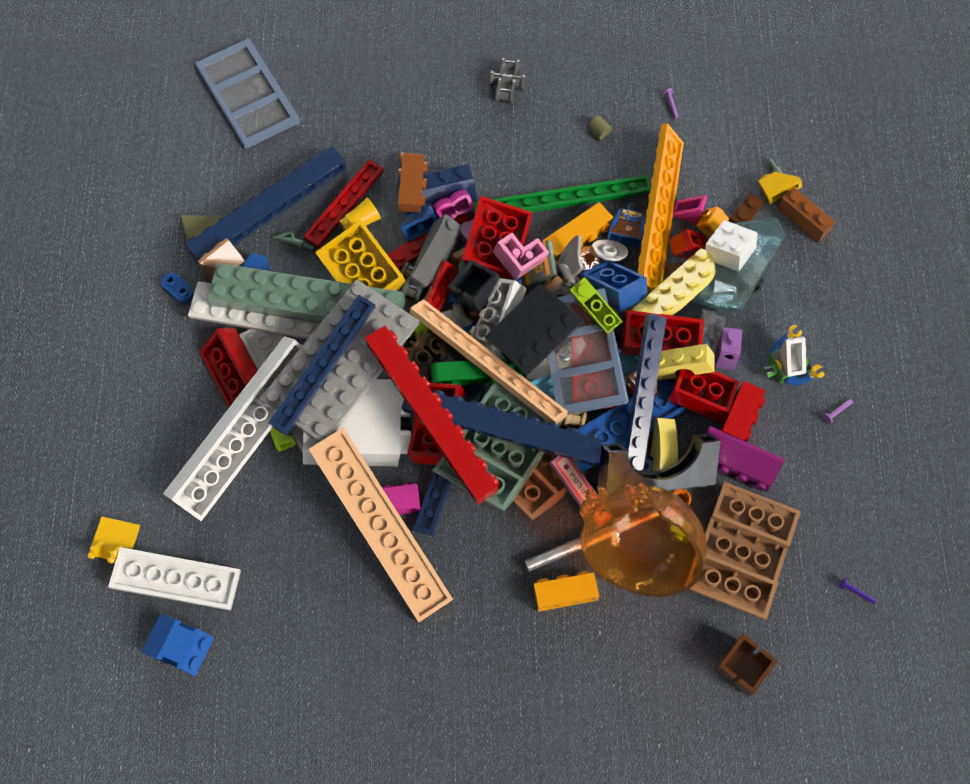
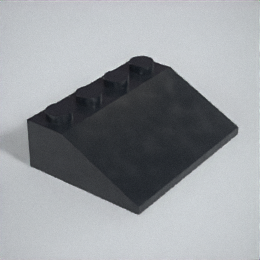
(533, 329)

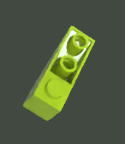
(595, 305)

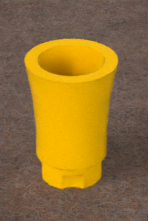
(365, 211)

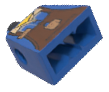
(628, 227)

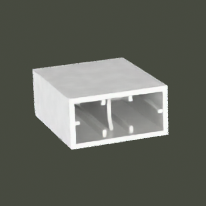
(373, 427)

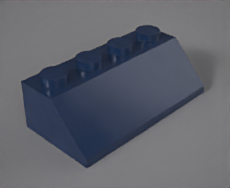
(446, 182)

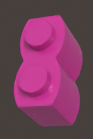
(457, 204)

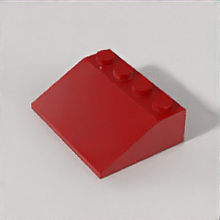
(490, 225)

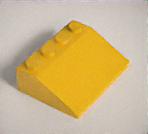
(360, 257)

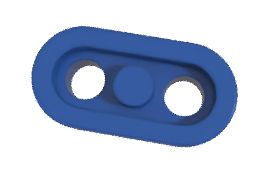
(176, 286)

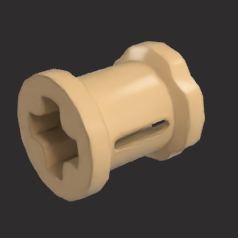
(576, 419)

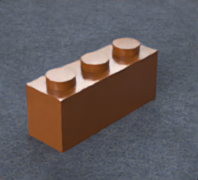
(412, 182)
(806, 214)

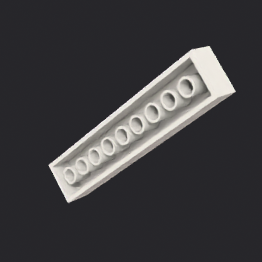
(231, 439)

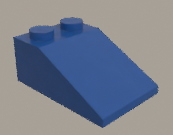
(621, 284)

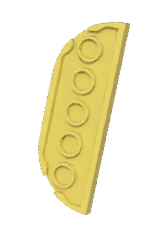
(680, 286)

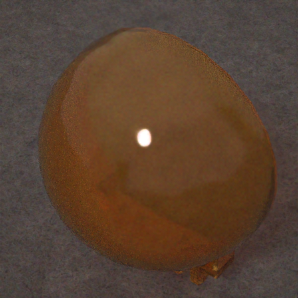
(643, 539)

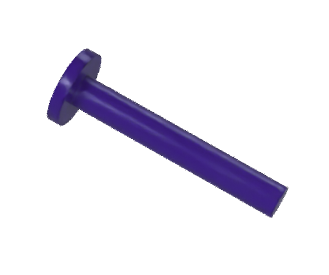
(844, 584)

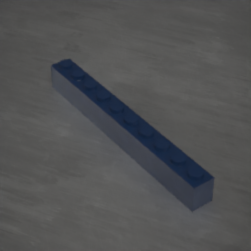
(269, 203)
(520, 430)

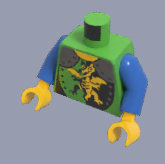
(776, 367)

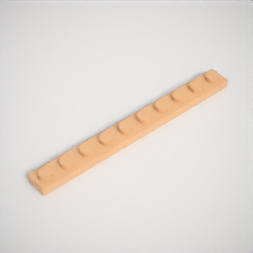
(488, 362)

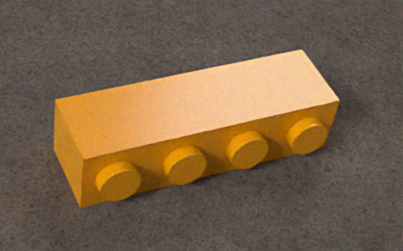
(586, 225)

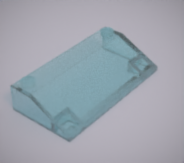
(732, 289)

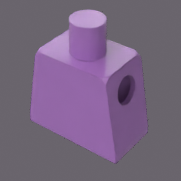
(728, 345)

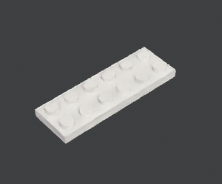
(174, 578)

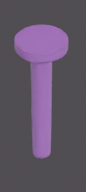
(668, 92)
(828, 417)

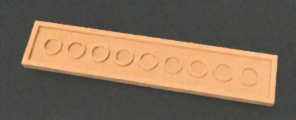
(380, 524)

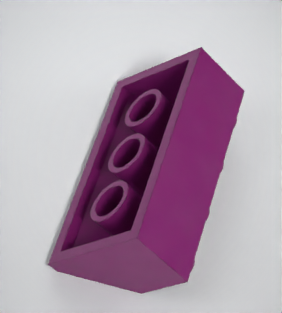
(746, 461)

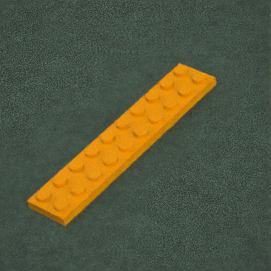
(660, 207)

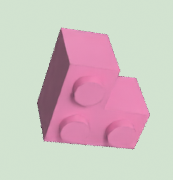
(519, 259)

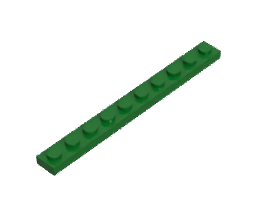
(579, 194)

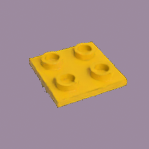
(111, 536)

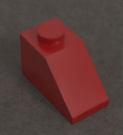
(687, 243)

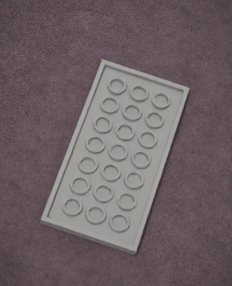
(353, 371)

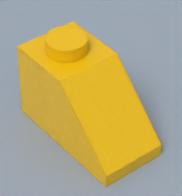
(777, 185)

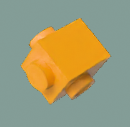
(711, 220)

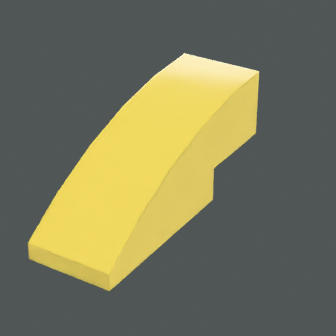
(664, 444)

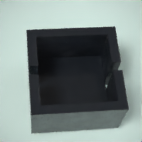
(474, 285)

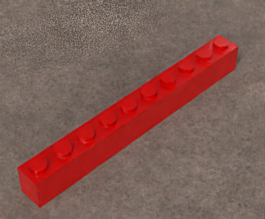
(431, 415)

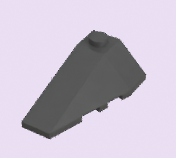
(439, 245)

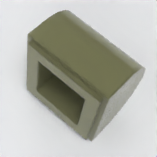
(599, 128)

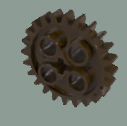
(426, 340)

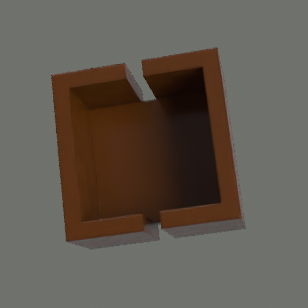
(746, 667)

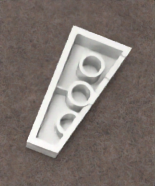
(502, 301)

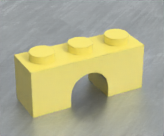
(694, 358)

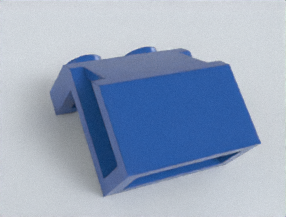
(177, 644)

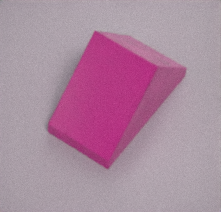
(690, 209)

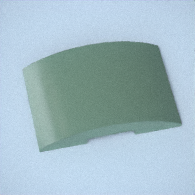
(506, 460)

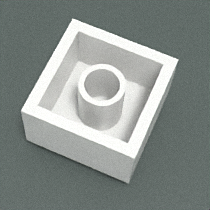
(731, 245)

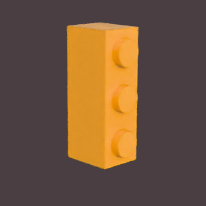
(565, 591)

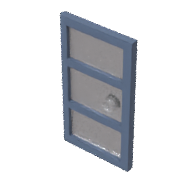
(247, 93)
(587, 366)

